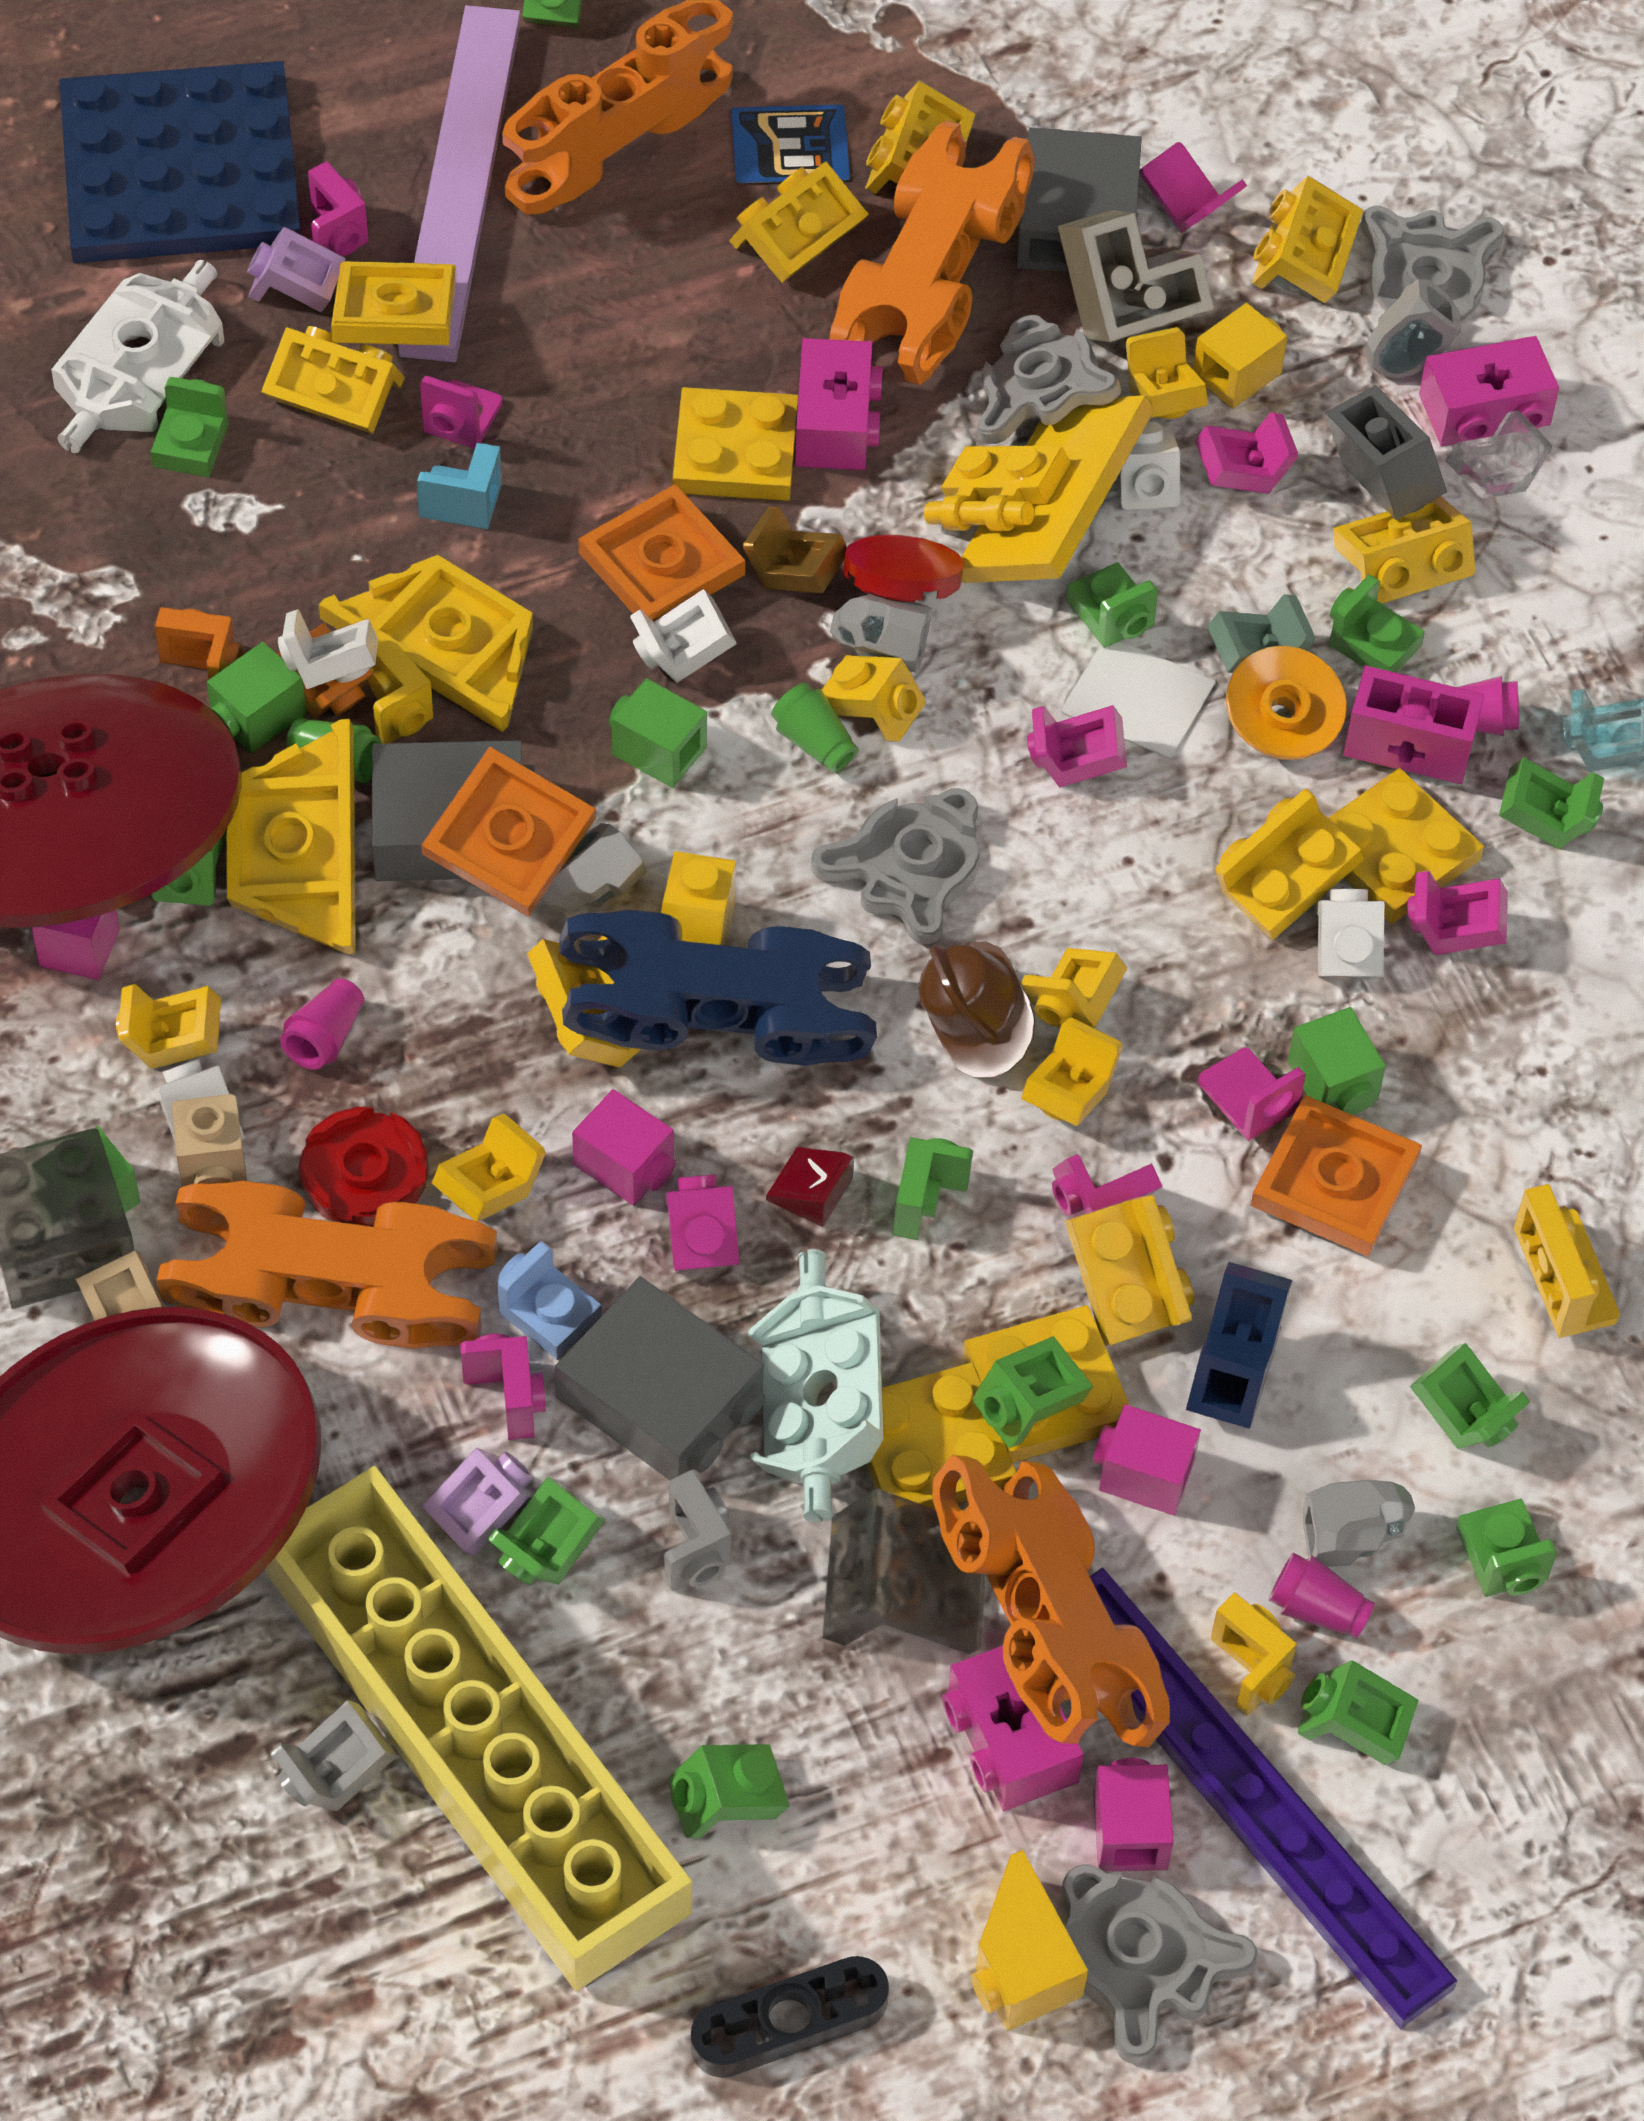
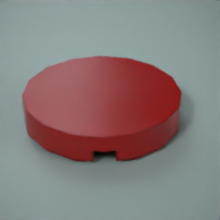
(903, 567)
(361, 1162)

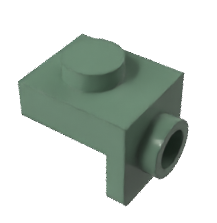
(1245, 633)

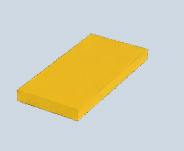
(1098, 445)

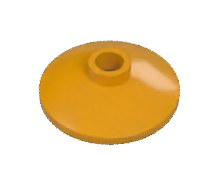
(1292, 680)

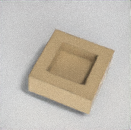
(120, 1287)

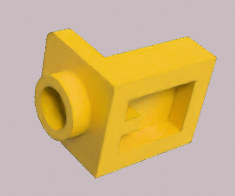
(401, 693)

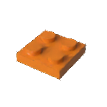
(661, 554)
(508, 831)
(1336, 1175)

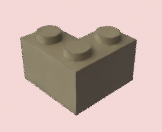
(1119, 287)

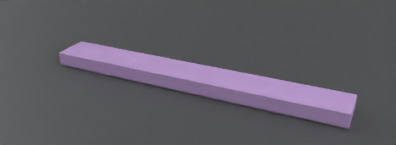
(466, 158)

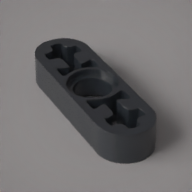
(734, 2017)

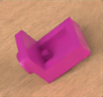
(339, 209)
(1248, 458)
(1077, 746)
(1459, 915)
(1079, 1196)
(702, 1223)
(507, 1361)

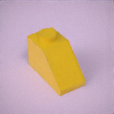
(701, 896)
(1025, 1952)

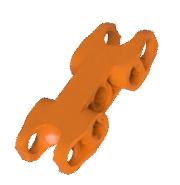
(594, 117)
(945, 220)
(373, 1270)
(1059, 1629)

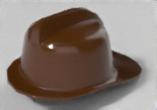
(977, 1008)

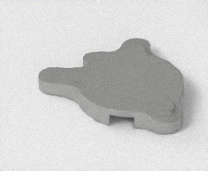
(1426, 249)
(1041, 378)
(910, 859)
(1146, 1952)

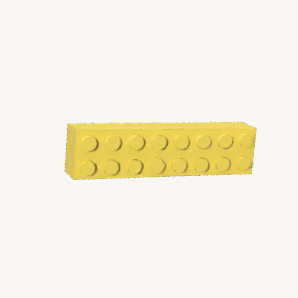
(479, 1730)

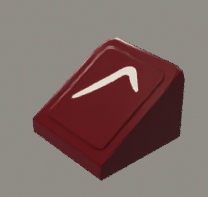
(812, 1183)

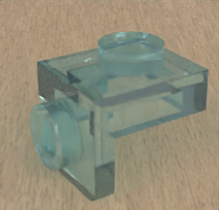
(1605, 734)

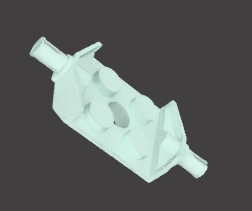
(805, 1345)

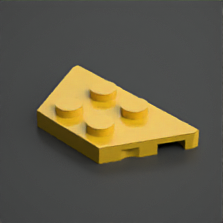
(453, 630)
(297, 841)

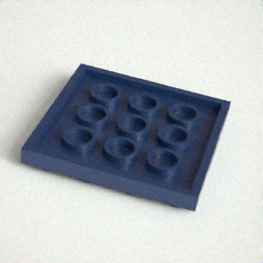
(178, 161)

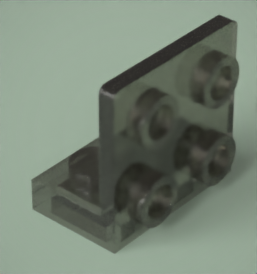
(58, 1216)
(898, 1572)

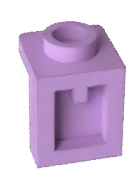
(296, 269)
(480, 1498)

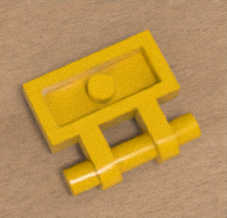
(997, 486)

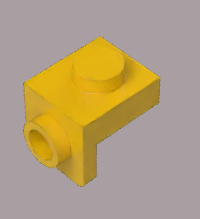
(1162, 373)
(877, 690)
(1077, 987)
(169, 1027)
(1074, 1074)
(493, 1172)
(1260, 1646)

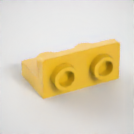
(908, 126)
(801, 222)
(1308, 239)
(331, 378)
(1410, 552)
(1286, 864)
(1563, 1264)
(1130, 1269)

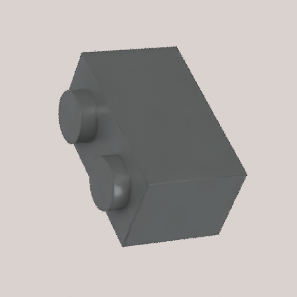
(1386, 452)

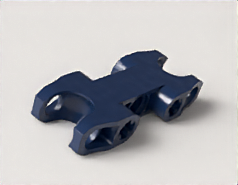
(681, 985)

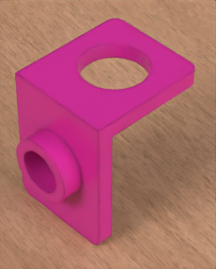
(1183, 187)
(453, 411)
(1251, 1093)

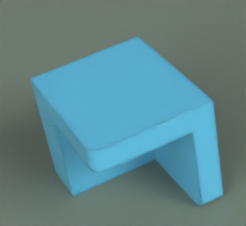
(460, 494)

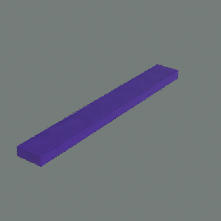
(1286, 1833)

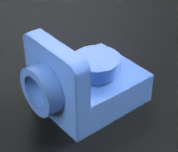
(545, 1301)

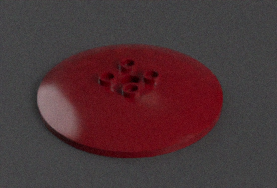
(134, 798)
(162, 1403)

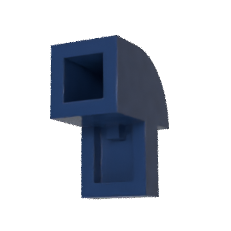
(1239, 1345)

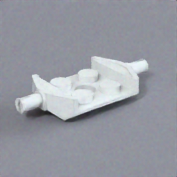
(124, 385)

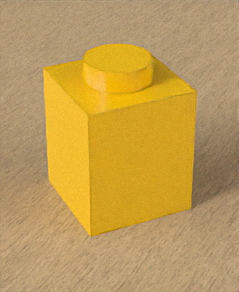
(1240, 355)

